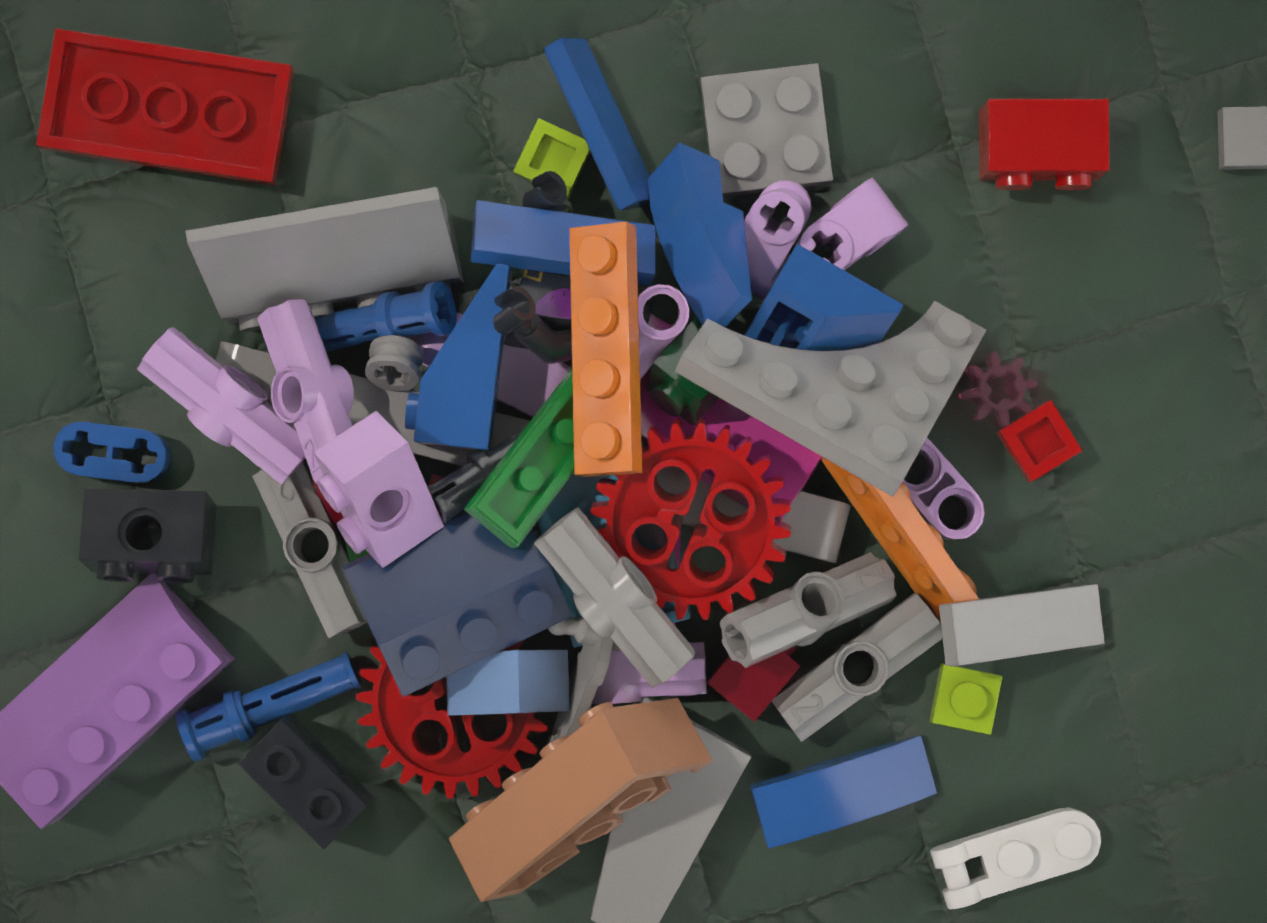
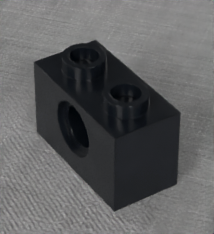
(118, 515)
(306, 780)

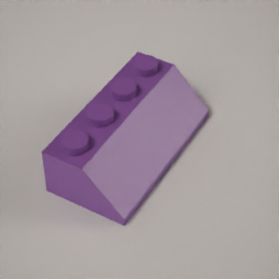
(104, 699)

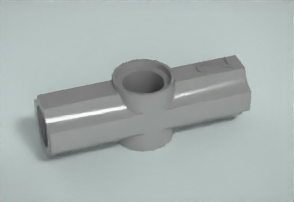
(295, 514)
(615, 597)
(784, 622)
(889, 641)

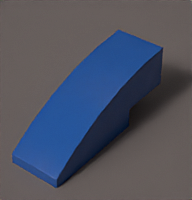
(700, 234)
(842, 791)

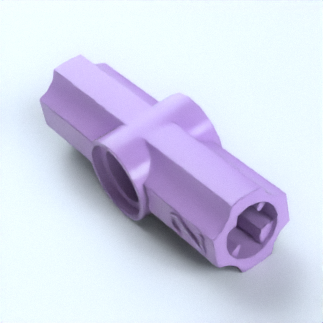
(305, 383)
(223, 404)

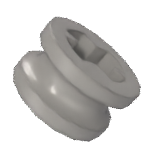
(394, 363)

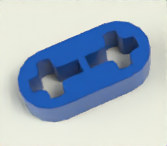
(114, 438)

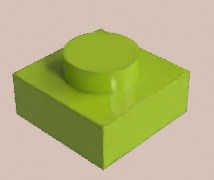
(552, 150)
(965, 698)

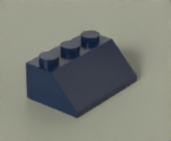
(455, 600)

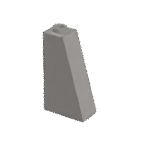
(661, 838)

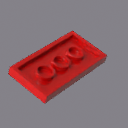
(165, 106)

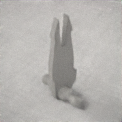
(586, 674)

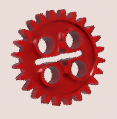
(742, 538)
(399, 718)

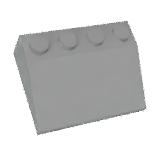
(328, 255)

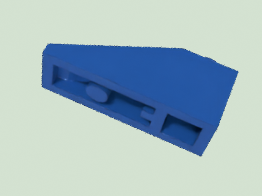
(462, 382)

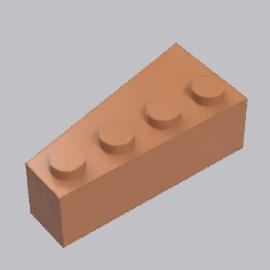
(576, 793)

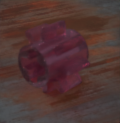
(1014, 388)

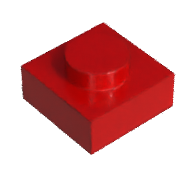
(1039, 441)

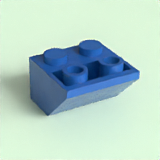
(822, 308)

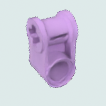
(855, 225)
(770, 240)

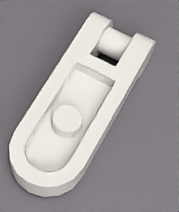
(1017, 855)

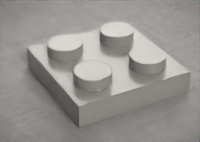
(767, 128)

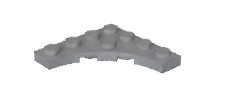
(850, 406)

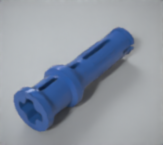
(391, 314)
(241, 714)

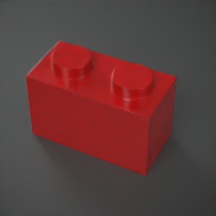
(1043, 142)

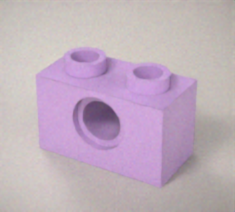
(377, 490)

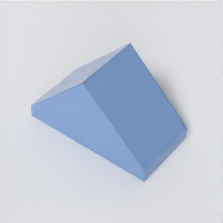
(511, 684)

